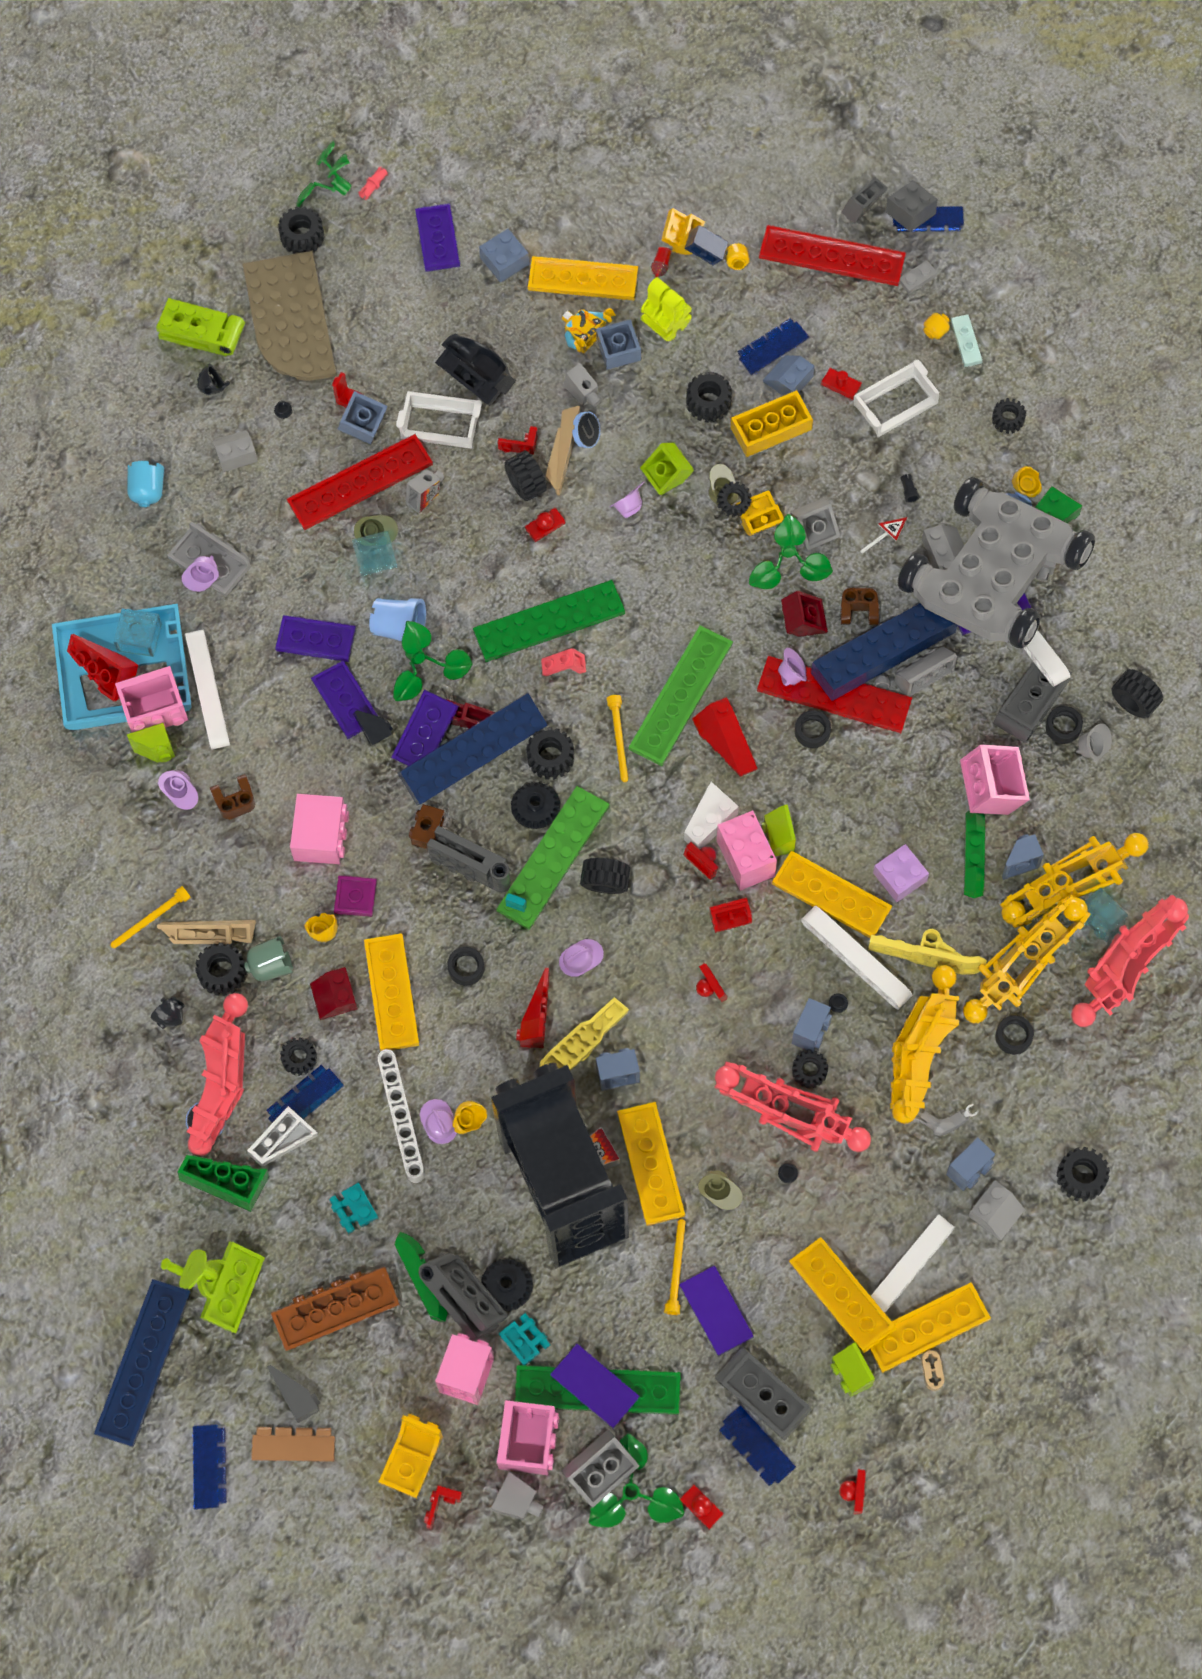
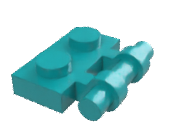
(359, 1205)
(520, 1344)

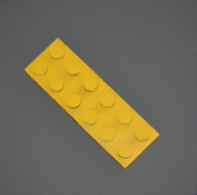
(583, 278)
(831, 894)
(391, 992)
(651, 1163)
(842, 1295)
(930, 1327)

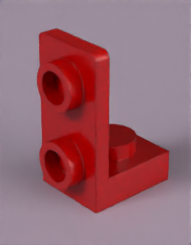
(341, 391)
(518, 446)
(450, 1496)

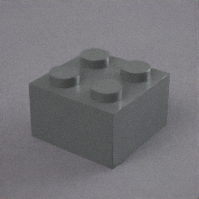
(911, 205)

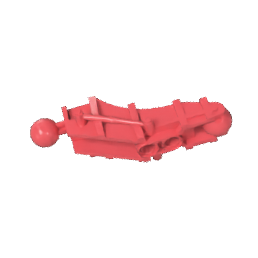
(1128, 956)
(224, 1076)
(728, 1078)

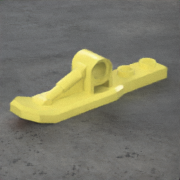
(927, 953)
(586, 1036)

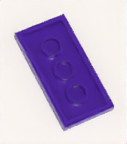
(437, 237)
(315, 638)
(342, 697)
(424, 728)
(716, 1311)
(595, 1386)

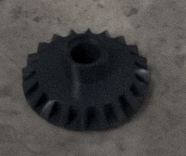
(535, 816)
(520, 1290)

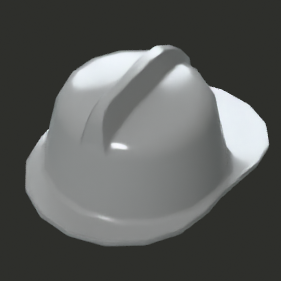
(1095, 742)

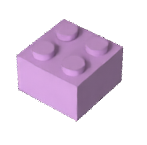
(901, 873)

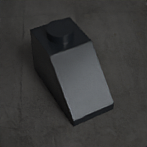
(373, 727)

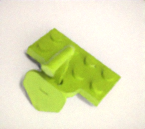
(228, 1284)

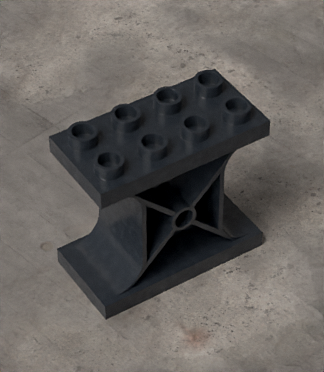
(560, 1164)

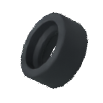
(1064, 711)
(815, 742)
(467, 980)
(1018, 1020)

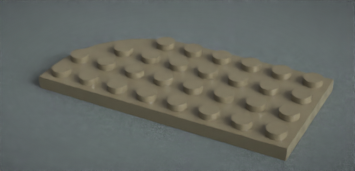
(290, 316)

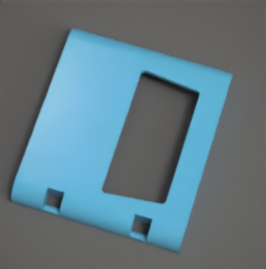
(102, 632)

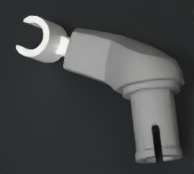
(948, 1124)

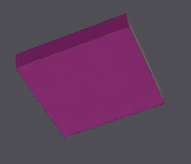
(355, 896)

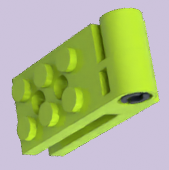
(200, 327)

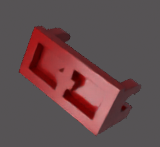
(730, 915)

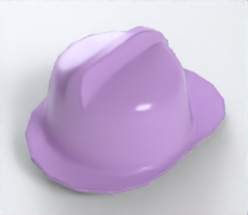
(630, 503)
(200, 574)
(792, 668)
(178, 789)
(581, 957)
(438, 1121)

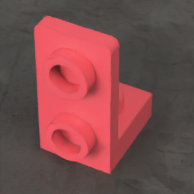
(562, 661)

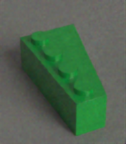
(1059, 505)
(224, 1180)

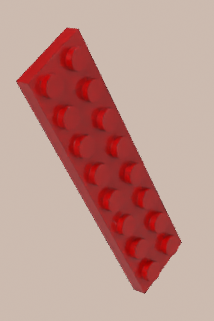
(832, 255)
(359, 482)
(861, 704)

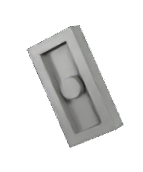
(918, 277)

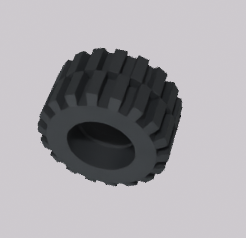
(298, 219)
(709, 409)
(525, 476)
(1137, 693)
(548, 739)
(605, 875)
(213, 956)
(1090, 1160)

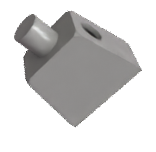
(581, 385)
(516, 1499)

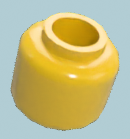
(737, 256)
(936, 326)

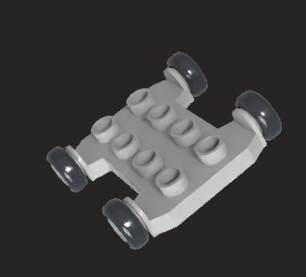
(995, 565)

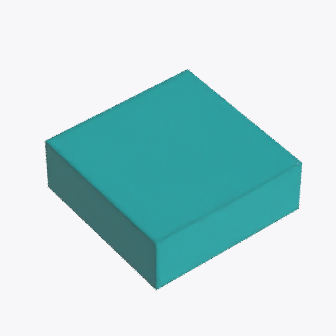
(515, 902)

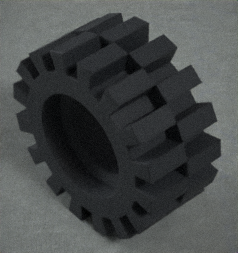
(1009, 406)
(726, 506)
(304, 1066)
(804, 1079)

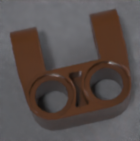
(859, 604)
(234, 800)

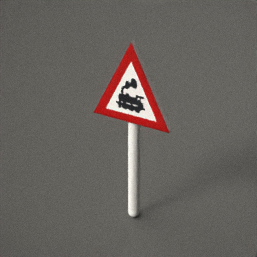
(892, 528)

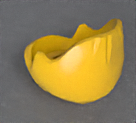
(1027, 482)
(322, 927)
(469, 1117)

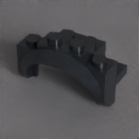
(480, 368)

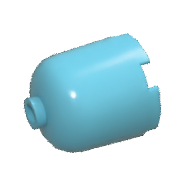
(145, 482)

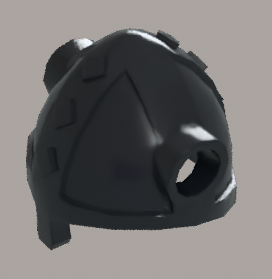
(210, 385)
(168, 1013)

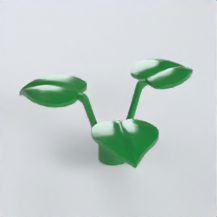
(338, 182)
(787, 535)
(413, 640)
(664, 1504)

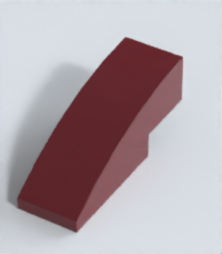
(469, 714)

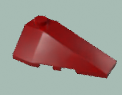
(101, 665)
(722, 731)
(534, 1021)

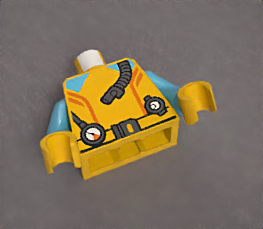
(581, 328)

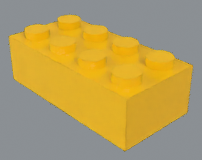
(771, 423)

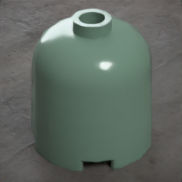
(268, 960)

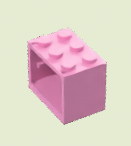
(152, 700)
(994, 779)
(319, 829)
(746, 850)
(465, 1369)
(527, 1438)

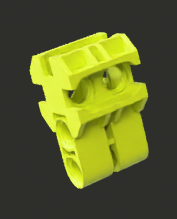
(665, 310)

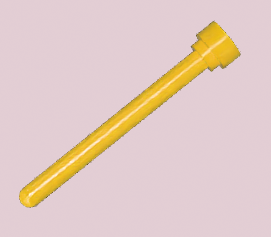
(614, 703)
(180, 896)
(672, 1306)

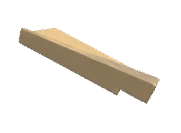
(562, 449)
(209, 931)

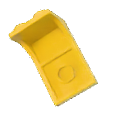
(411, 1456)

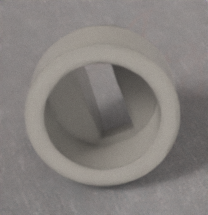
(882, 682)

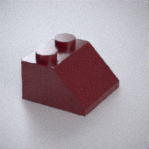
(804, 614)
(333, 994)

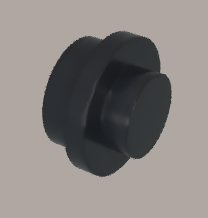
(283, 410)
(838, 1003)
(787, 1173)

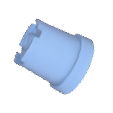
(391, 616)

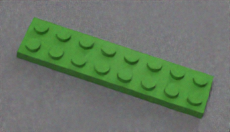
(680, 695)
(554, 855)

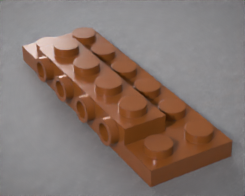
(334, 1307)

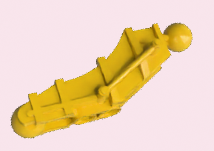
(1074, 910)
(1014, 912)
(918, 1042)

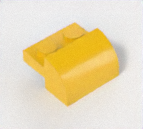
(678, 228)
(761, 514)

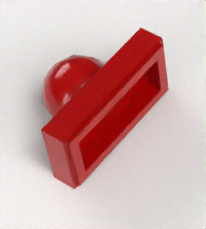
(545, 524)
(702, 859)
(709, 985)
(854, 1491)
(701, 1507)

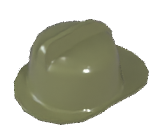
(719, 476)
(375, 524)
(720, 1190)

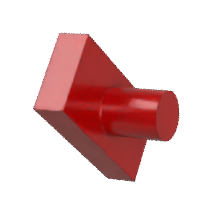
(841, 383)

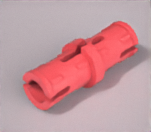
(373, 183)

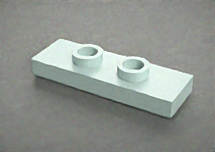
(966, 340)

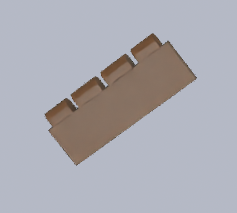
(293, 1448)

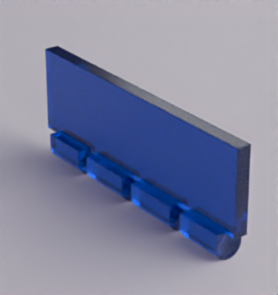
(945, 216)
(777, 345)
(310, 1095)
(760, 1446)
(206, 1473)

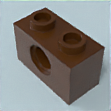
(426, 816)

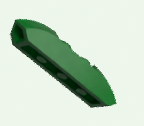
(974, 854)
(410, 1254)

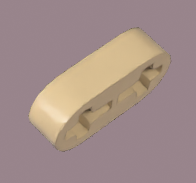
(927, 1371)

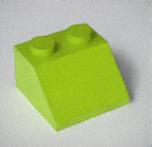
(666, 468)
(152, 743)
(779, 831)
(852, 1370)

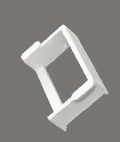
(914, 370)
(439, 403)

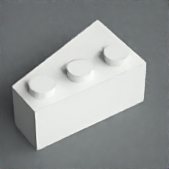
(712, 810)
(281, 1137)

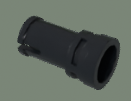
(910, 491)

